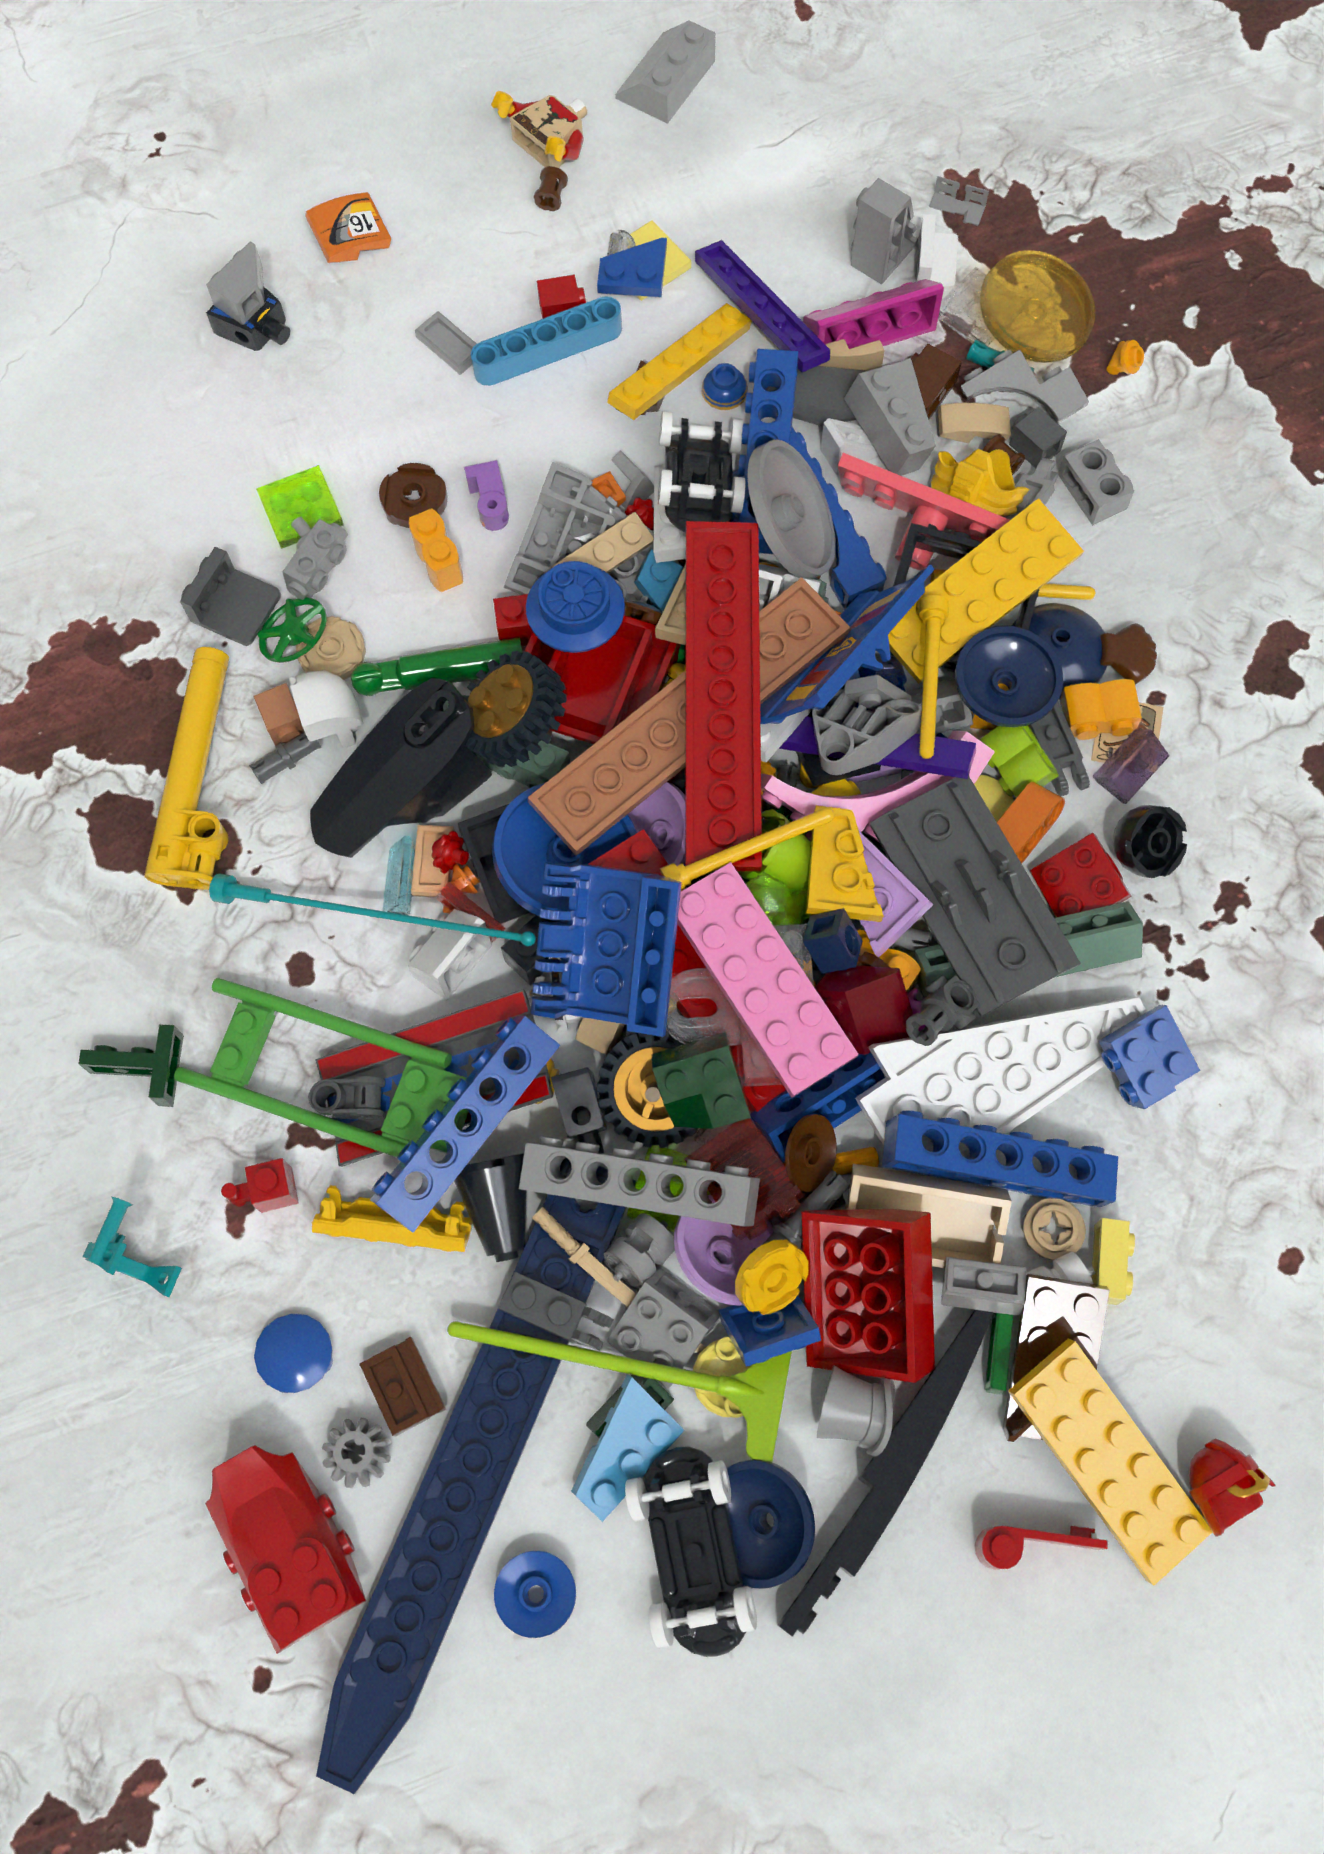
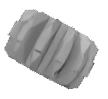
(349, 1467)

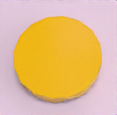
(771, 1276)

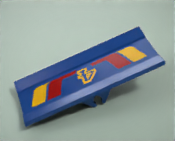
(870, 621)

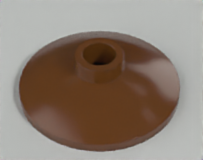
(810, 1152)

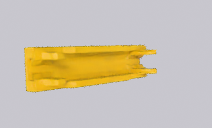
(369, 1222)

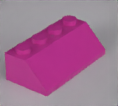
(881, 316)

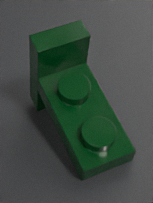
(142, 1062)

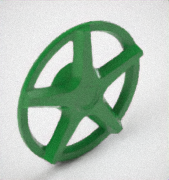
(292, 630)

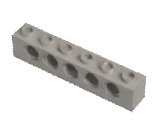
(543, 1175)

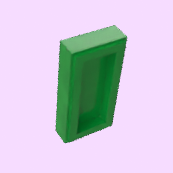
(998, 1353)

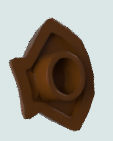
(1129, 652)

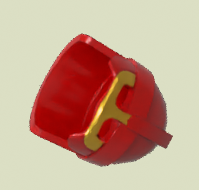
(1225, 1484)

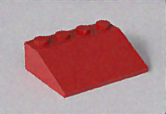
(870, 1291)

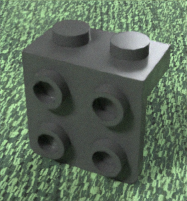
(228, 599)

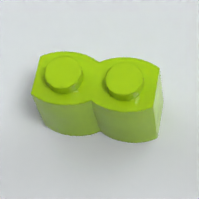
(1018, 758)

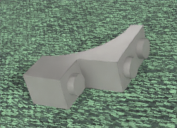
(1058, 393)

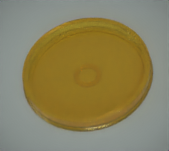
(1037, 306)

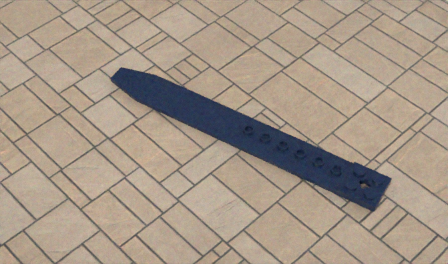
(453, 1511)

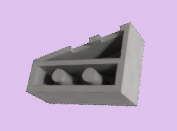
(882, 230)
(893, 415)

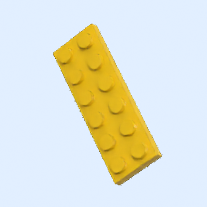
(988, 584)
(1110, 1461)

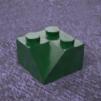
(701, 1084)

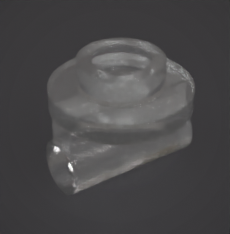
(620, 241)

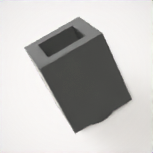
(1037, 436)

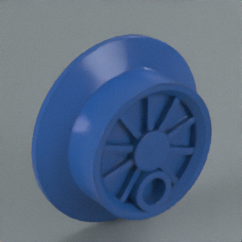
(575, 607)

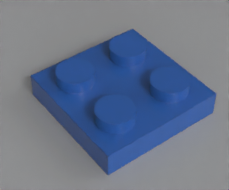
(769, 1335)

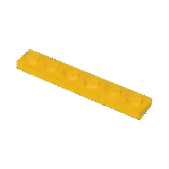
(679, 361)

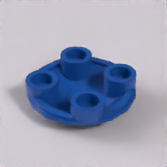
(293, 1353)

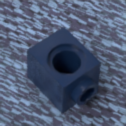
(832, 941)

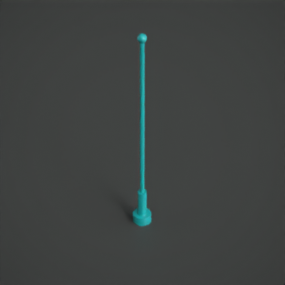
(225, 889)

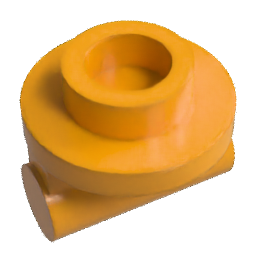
(1126, 358)

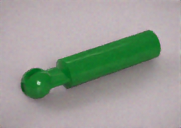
(412, 670)

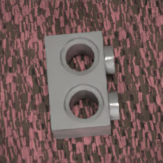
(1090, 485)

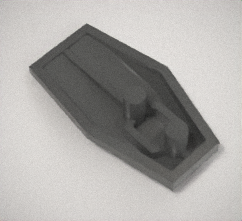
(822, 394)

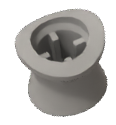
(857, 1411)

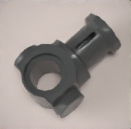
(945, 1006)

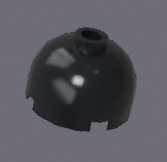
(1150, 841)

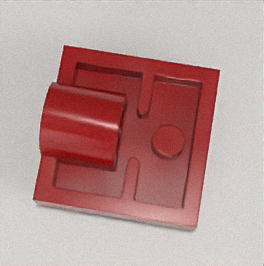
(1080, 878)

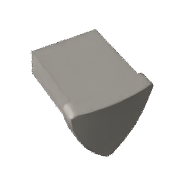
(640, 485)

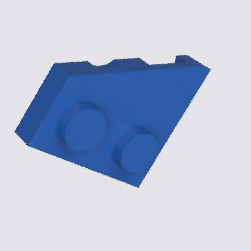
(634, 270)

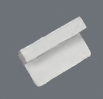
(936, 254)

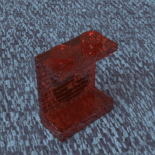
(748, 1148)

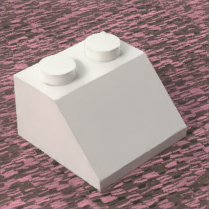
(449, 955)

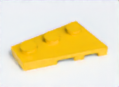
(840, 871)

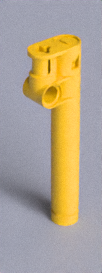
(177, 849)

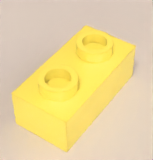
(1110, 1258)

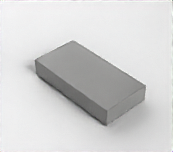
(446, 341)

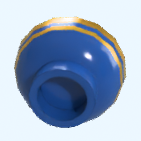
(724, 387)

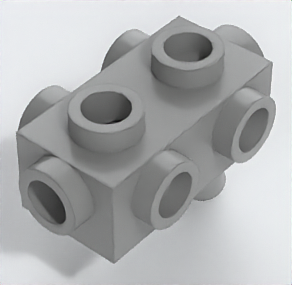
(316, 555)

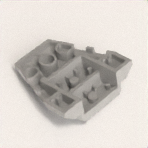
(564, 520)

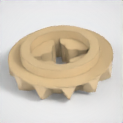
(1065, 1216)

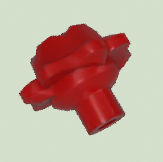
(644, 510)
(448, 852)

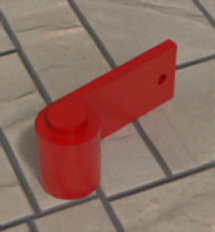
(1003, 1545)

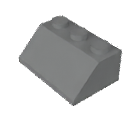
(670, 71)

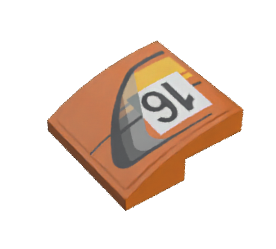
(347, 227)

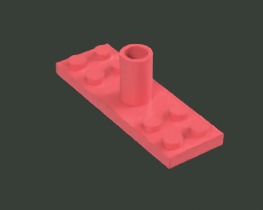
(917, 499)

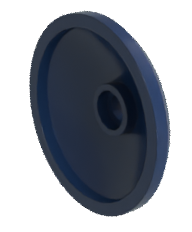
(1083, 650)
(1014, 659)
(764, 1552)

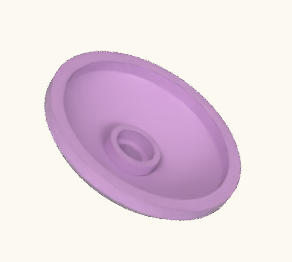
(664, 821)
(699, 1243)

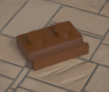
(402, 1386)

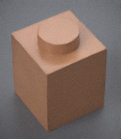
(279, 714)

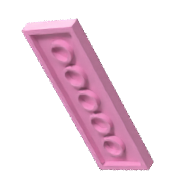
(762, 980)

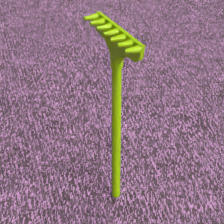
(755, 1391)

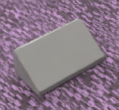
(983, 1286)

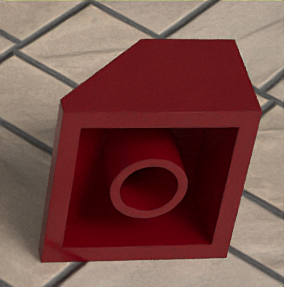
(867, 1004)

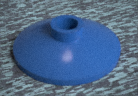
(512, 1594)

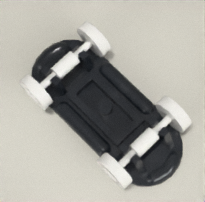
(699, 472)
(693, 1552)

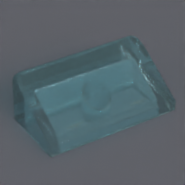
(399, 877)

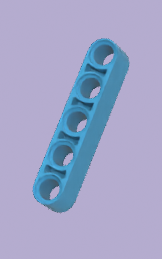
(546, 341)

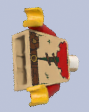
(544, 127)

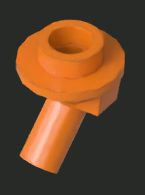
(464, 881)

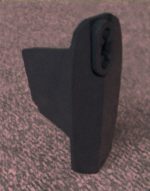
(401, 771)

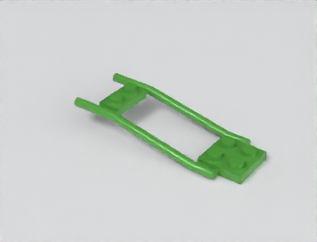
(418, 1094)

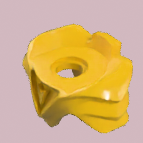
(980, 480)

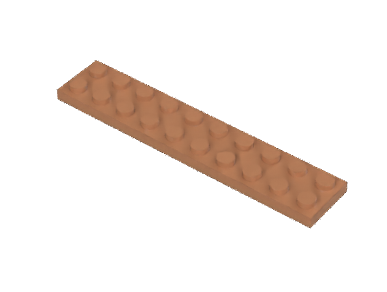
(650, 742)

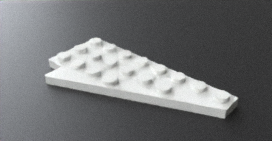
(994, 1069)

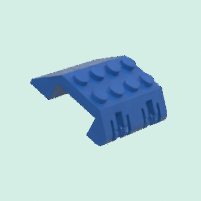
(610, 947)

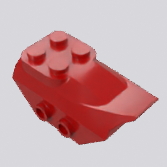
(283, 1544)

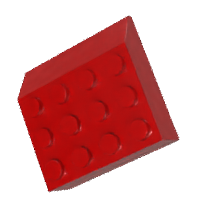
(609, 680)

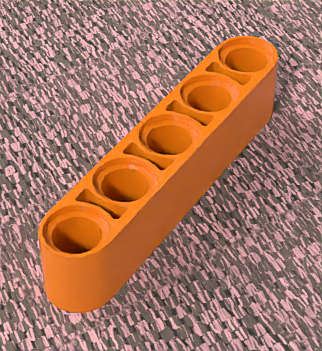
(1030, 818)

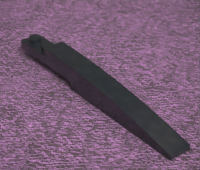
(892, 1472)

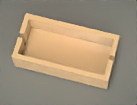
(959, 1210)

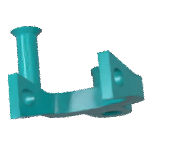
(109, 1250)

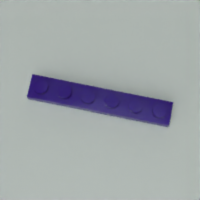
(761, 305)

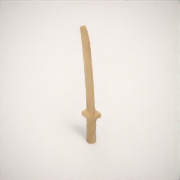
(580, 1255)

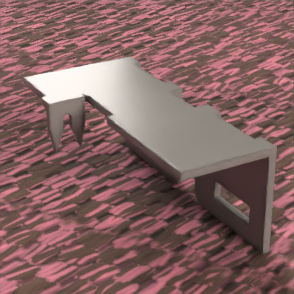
(971, 211)

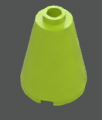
(787, 860)

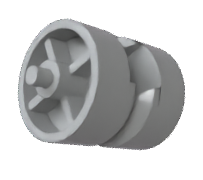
(644, 1246)

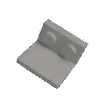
(663, 1323)

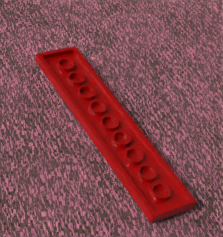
(722, 690)

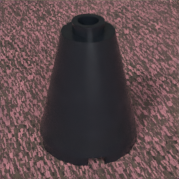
(496, 1204)

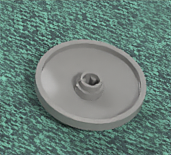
(791, 509)

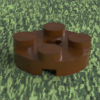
(402, 483)

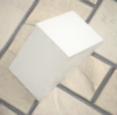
(847, 438)

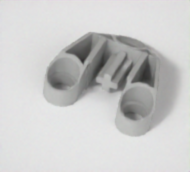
(859, 733)

